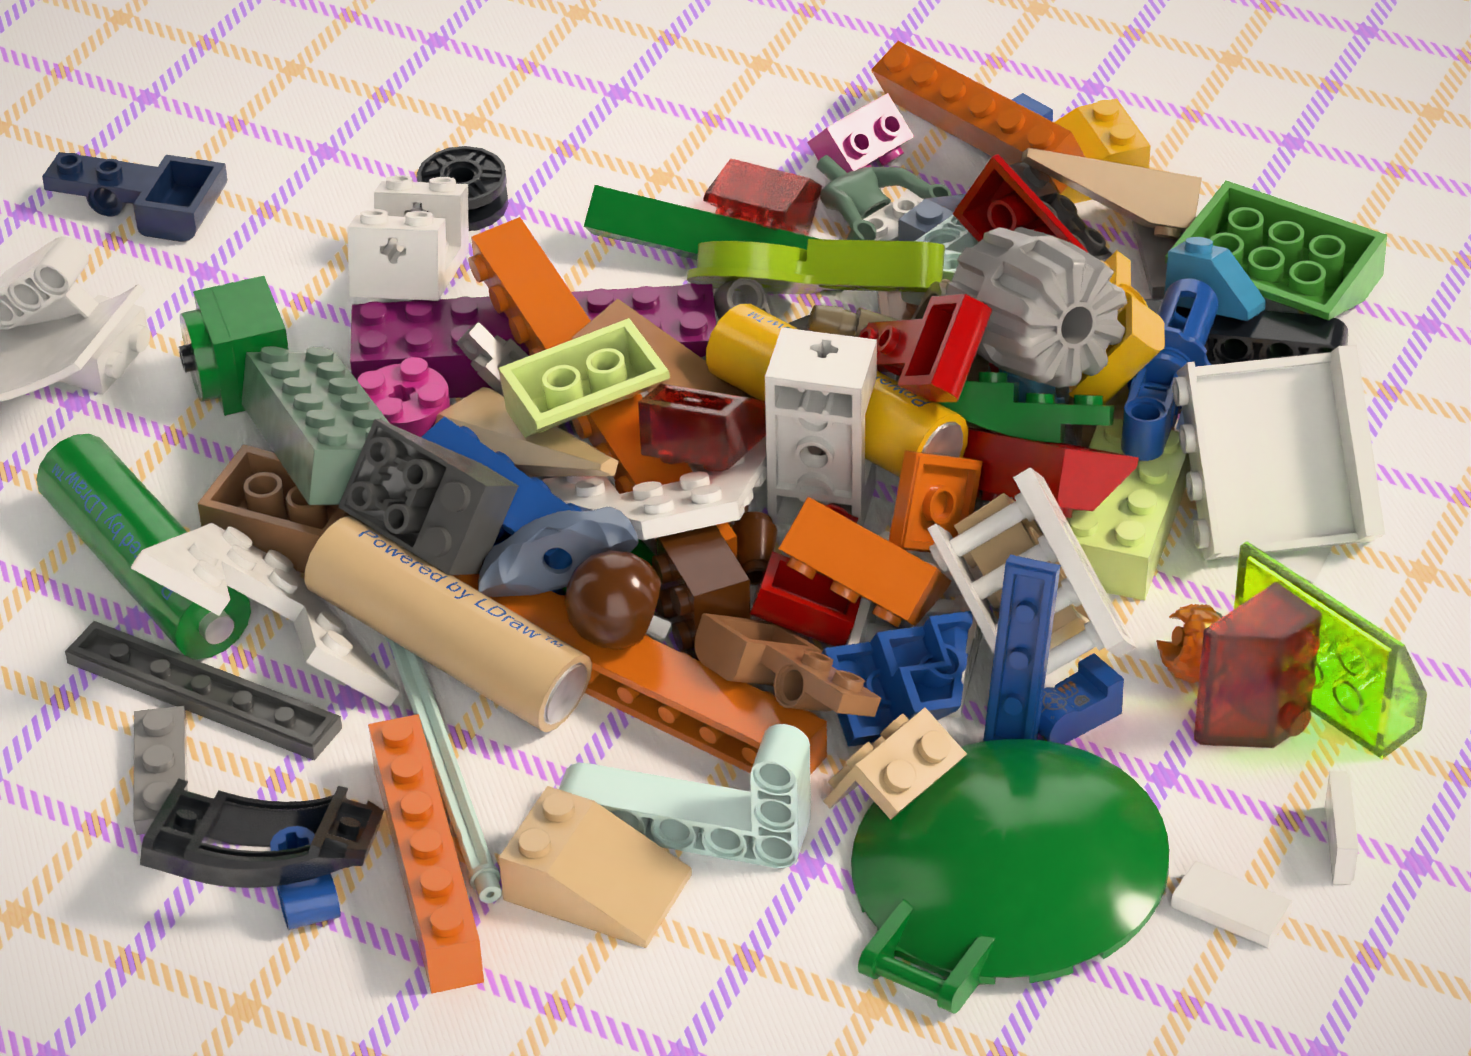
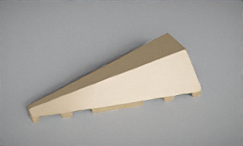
(542, 454)

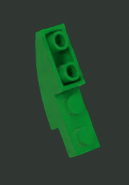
(996, 406)

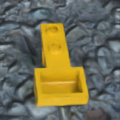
(1140, 342)

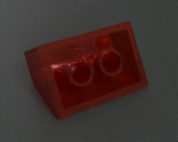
(1258, 672)

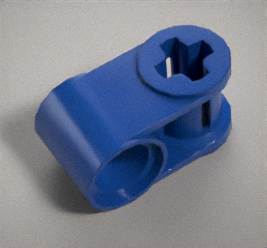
(307, 900)

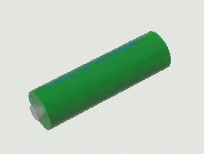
(118, 521)

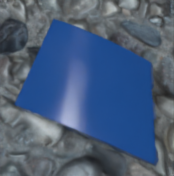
(908, 671)

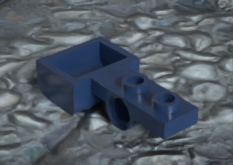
(166, 199)

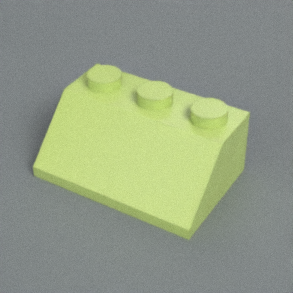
(580, 377)

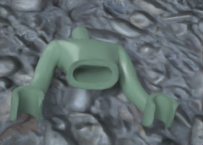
(859, 192)

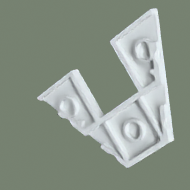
(676, 507)
(211, 558)

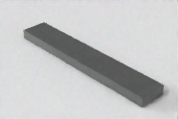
(204, 690)

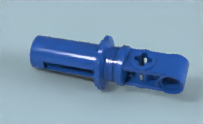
(1150, 401)

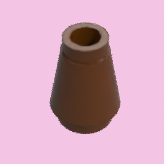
(755, 543)

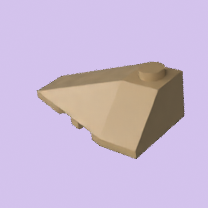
(1142, 194)

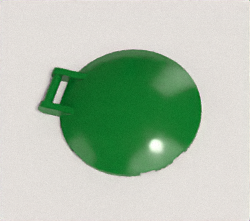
(1008, 870)

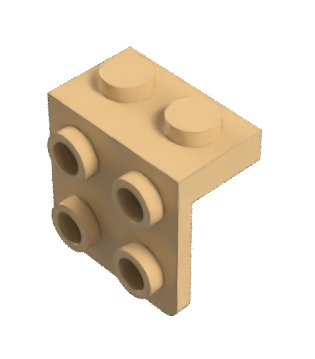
(899, 763)

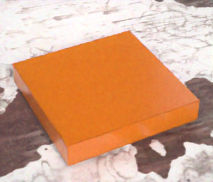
(930, 493)

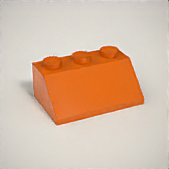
(862, 565)

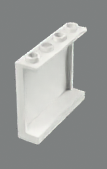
(1279, 453)

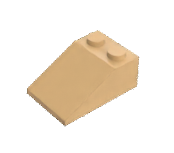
(590, 869)

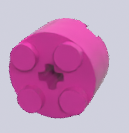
(408, 394)

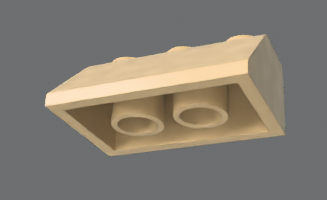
(1016, 541)

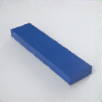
(1021, 649)

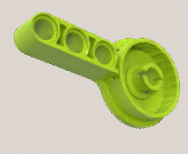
(823, 266)

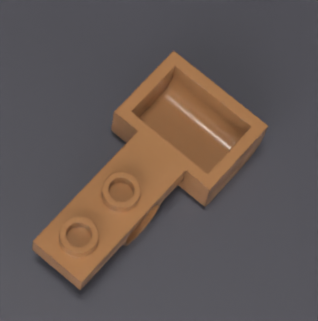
(777, 657)

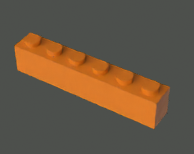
(968, 108)
(426, 854)

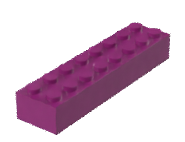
(430, 329)

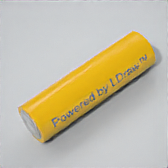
(894, 418)

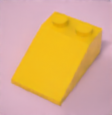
(1105, 134)

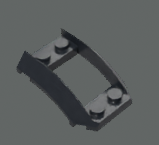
(187, 820)

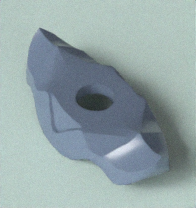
(518, 563)

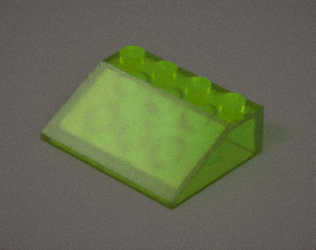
(1361, 672)

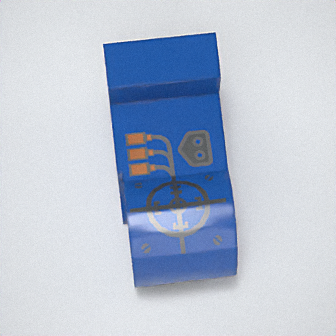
(1081, 701)

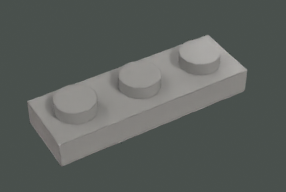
(158, 760)

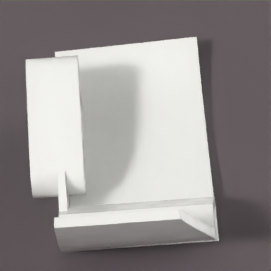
(50, 320)

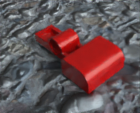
(934, 351)
(803, 603)

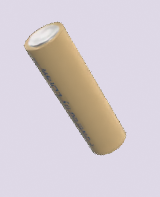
(448, 623)

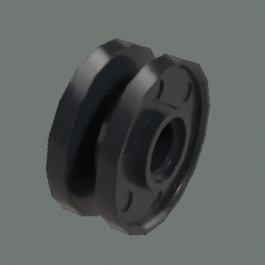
(483, 174)

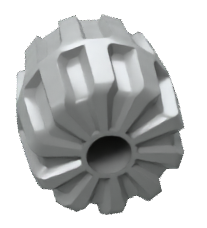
(1047, 305)

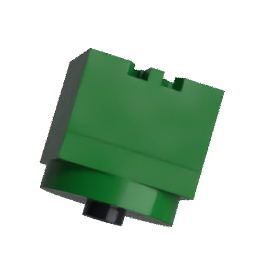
(220, 332)

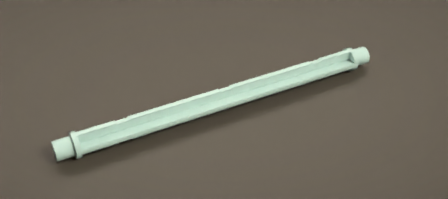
(483, 873)

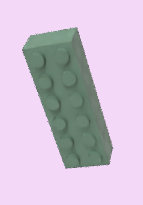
(309, 416)

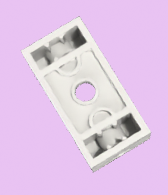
(405, 250)
(817, 423)

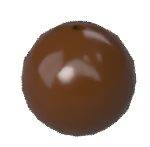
(612, 599)

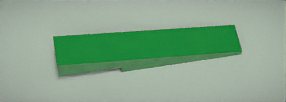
(673, 226)

